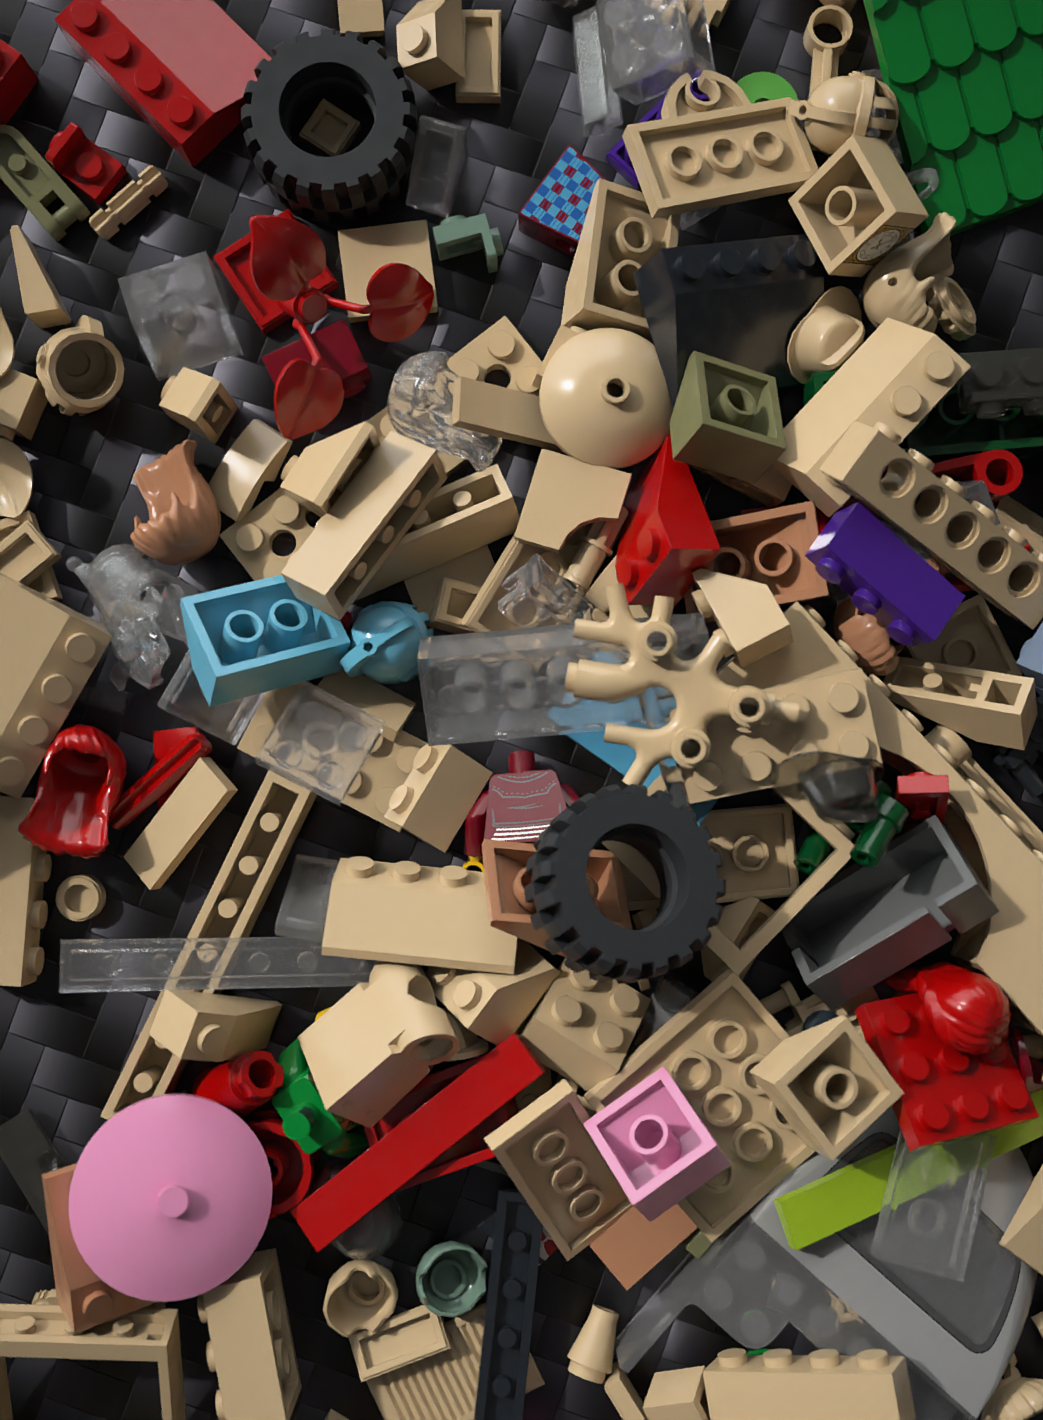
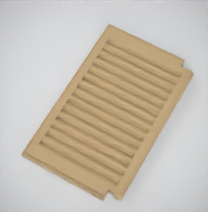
(444, 1382)

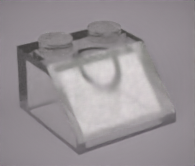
(181, 315)

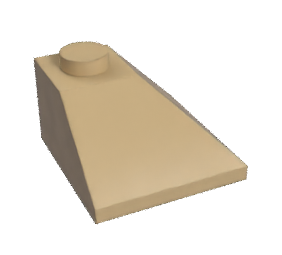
(327, 466)

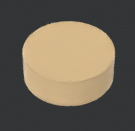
(80, 897)

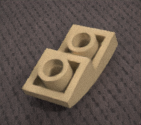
(248, 463)

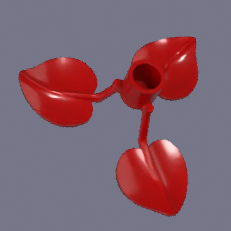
(281, 264)

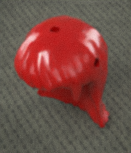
(76, 793)

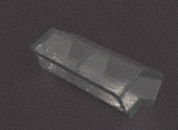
(598, 104)

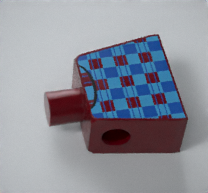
(560, 203)

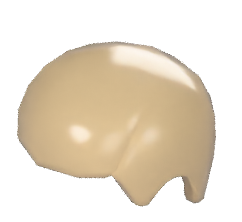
(359, 1297)

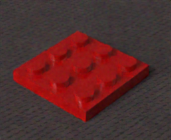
(944, 1090)

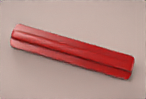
(159, 779)

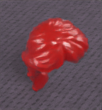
(961, 1005)

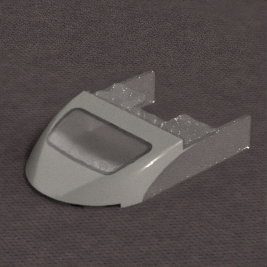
(846, 1300)

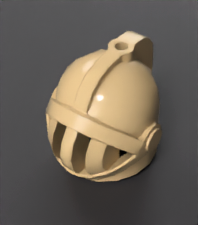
(843, 108)
(80, 368)

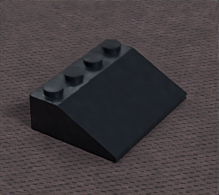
(729, 303)

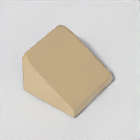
(451, 605)

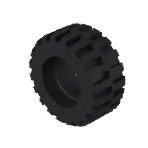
(299, 79)
(679, 858)

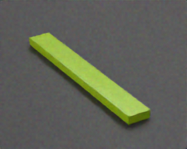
(860, 1188)

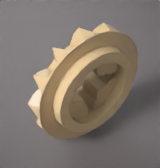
(951, 307)

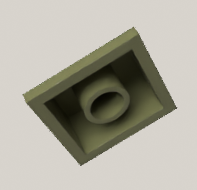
(727, 419)

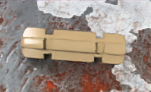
(128, 202)

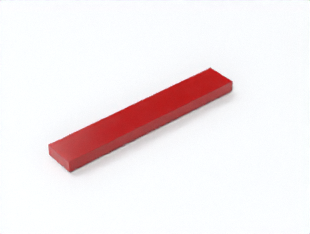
(417, 1141)

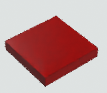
(265, 311)

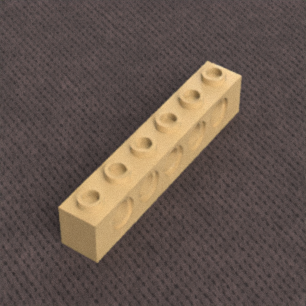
(970, 548)

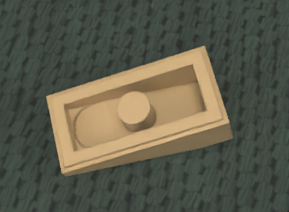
(37, 290)

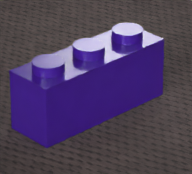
(884, 576)

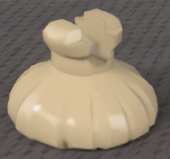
(1015, 1396)

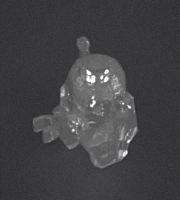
(137, 626)

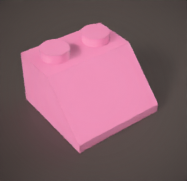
(656, 1144)

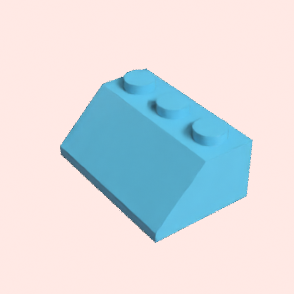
(258, 639)

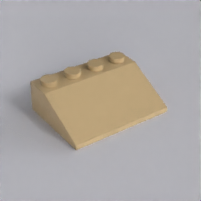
(43, 668)

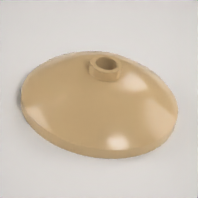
(590, 421)

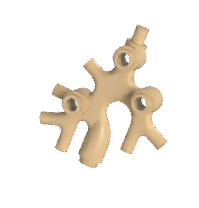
(693, 682)

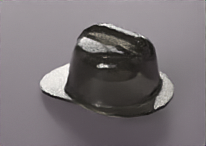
(834, 785)

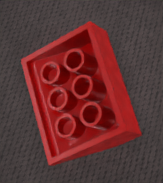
(171, 62)

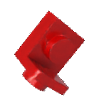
(84, 164)

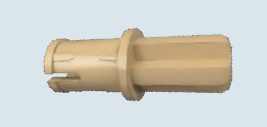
(592, 551)

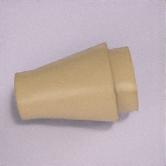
(594, 1346)

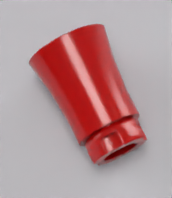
(241, 1082)

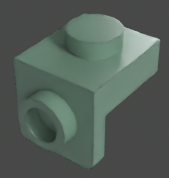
(466, 235)

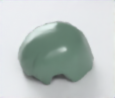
(451, 1279)

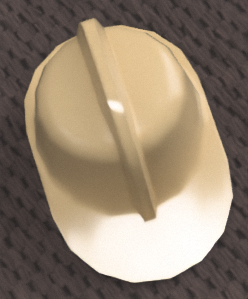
(826, 335)

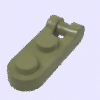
(37, 184)

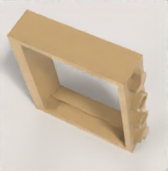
(838, 836)
(136, 1336)

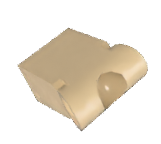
(378, 1042)

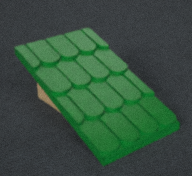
(966, 100)

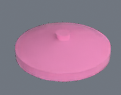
(170, 1197)

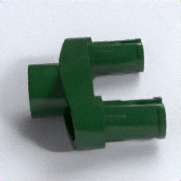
(871, 837)

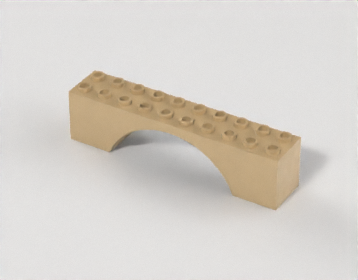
(1011, 941)

